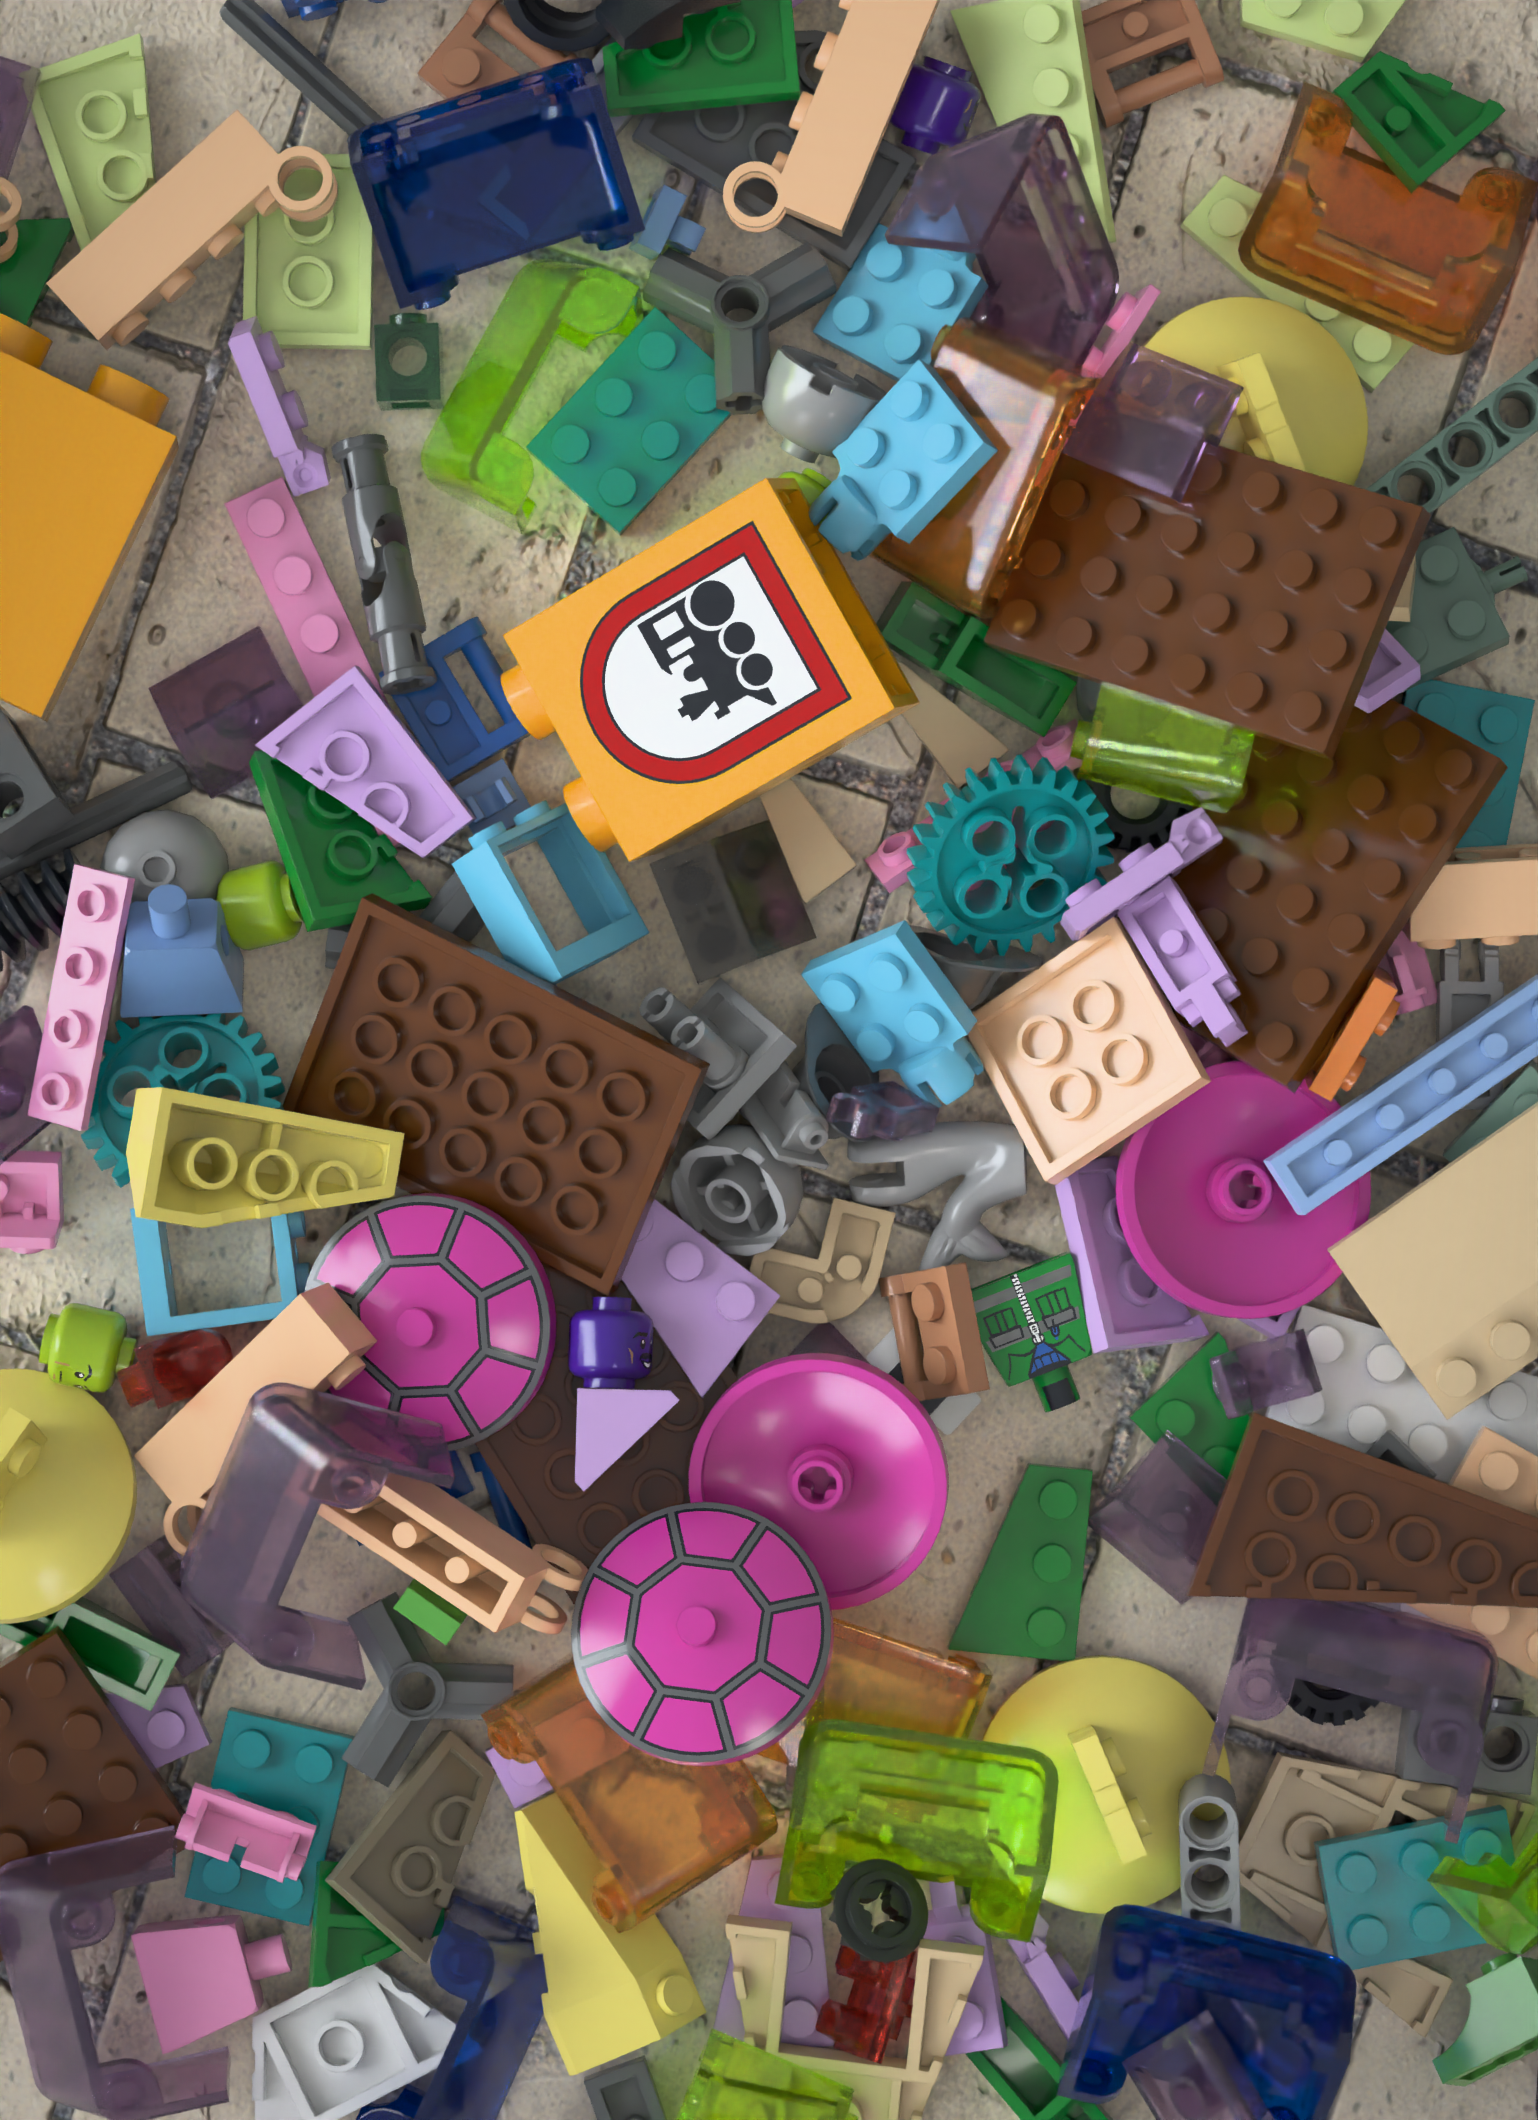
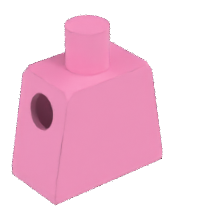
(204, 1974)

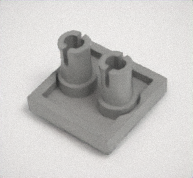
(727, 1035)

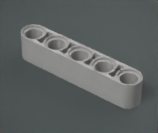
(1209, 1843)

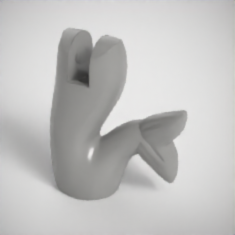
(983, 1151)

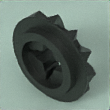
(901, 1899)

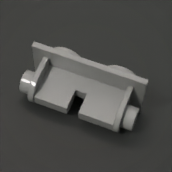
(788, 1120)

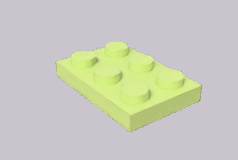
(313, 277)

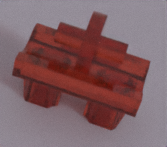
(175, 1367)
(874, 2006)

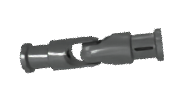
(384, 572)

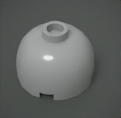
(814, 402)
(165, 850)
(737, 1191)

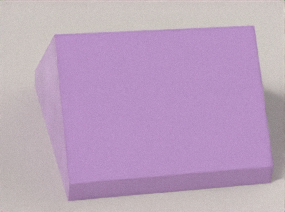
(610, 1424)

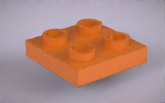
(1341, 1060)

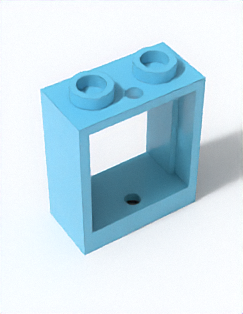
(584, 875)
(158, 1283)

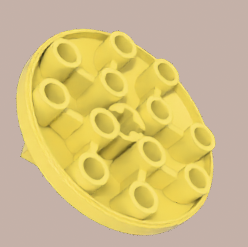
(1299, 385)
(62, 1494)
(1121, 1754)

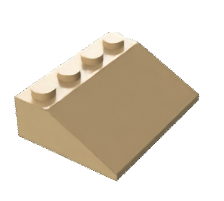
(1458, 1267)

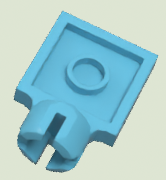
(898, 303)
(901, 465)
(899, 1011)

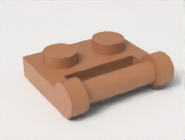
(1134, 30)
(467, 65)
(948, 1329)

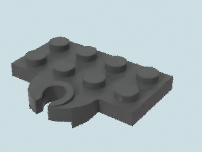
(719, 139)

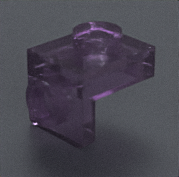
(1264, 1373)

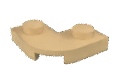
(842, 1274)

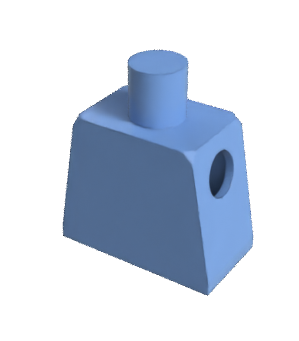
(179, 958)

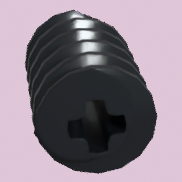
(34, 909)

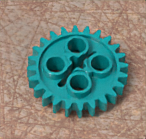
(957, 858)
(146, 1059)

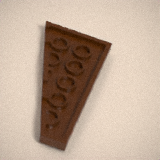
(1354, 1528)

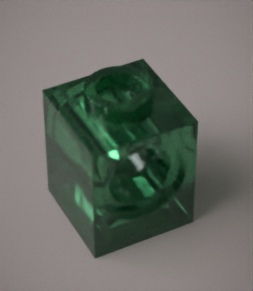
(416, 391)

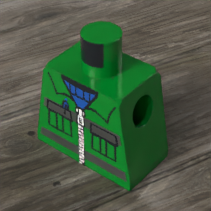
(1035, 1327)

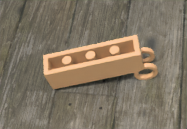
(843, 118)
(182, 223)
(1479, 895)
(308, 1345)
(461, 1554)

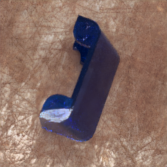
(493, 179)
(502, 1980)
(1273, 2001)

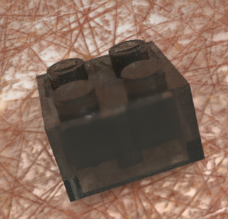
(733, 901)

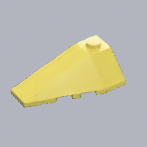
(235, 1161)
(603, 1985)

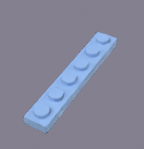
(1409, 1101)

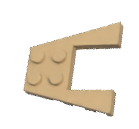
(805, 839)
(1325, 1800)
(881, 2091)

